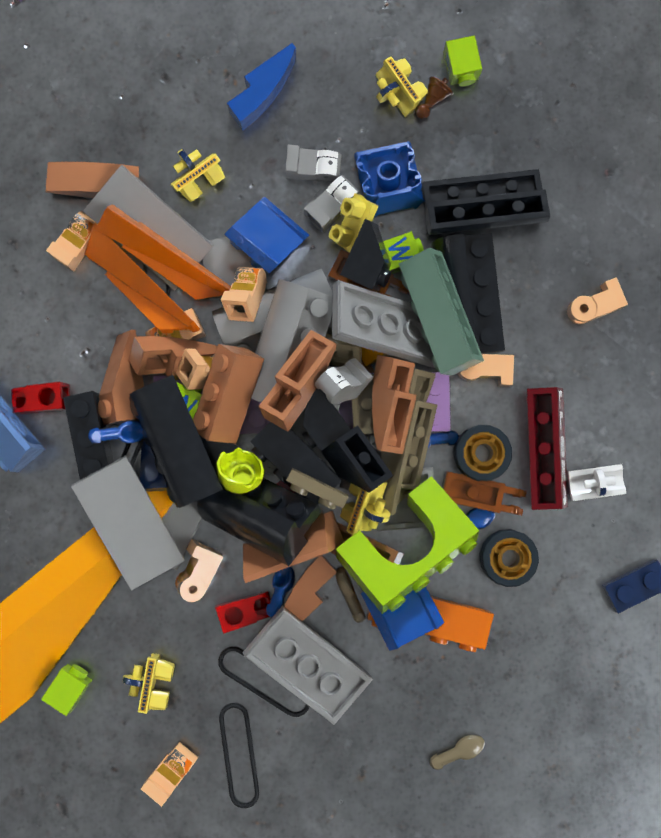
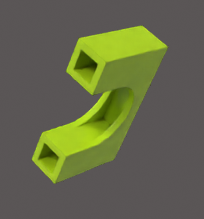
(390, 582)

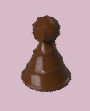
(437, 91)

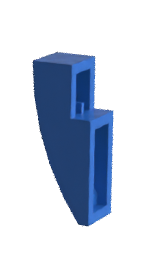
(262, 87)

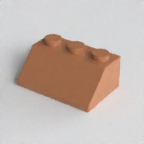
(321, 539)

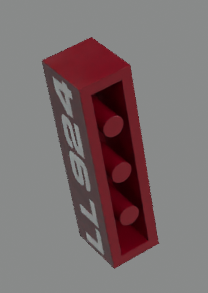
(547, 448)

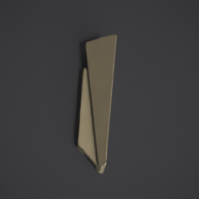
(409, 466)

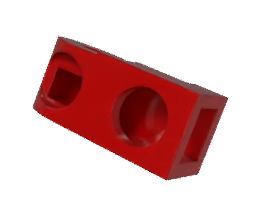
(39, 397)
(243, 611)

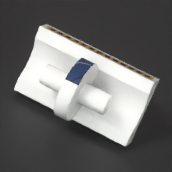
(596, 482)

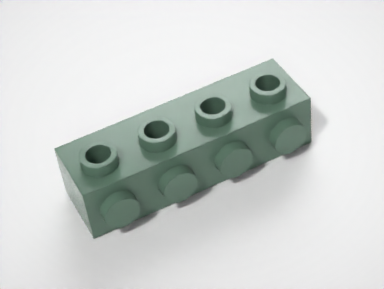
(440, 312)

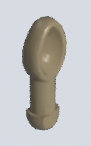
(347, 589)
(465, 749)

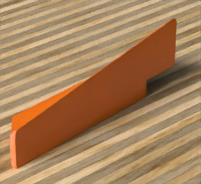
(160, 255)
(137, 285)

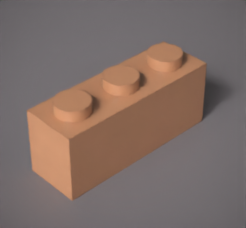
(227, 393)

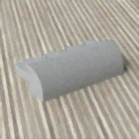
(288, 321)
(247, 334)

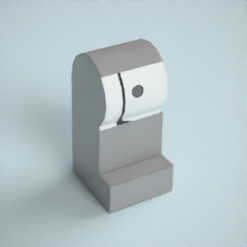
(312, 164)
(326, 207)
(344, 382)

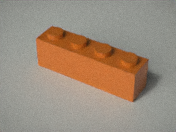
(462, 624)

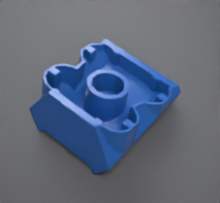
(390, 177)
(266, 235)
(411, 620)

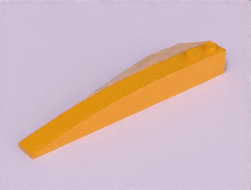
(51, 610)

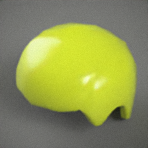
(239, 471)

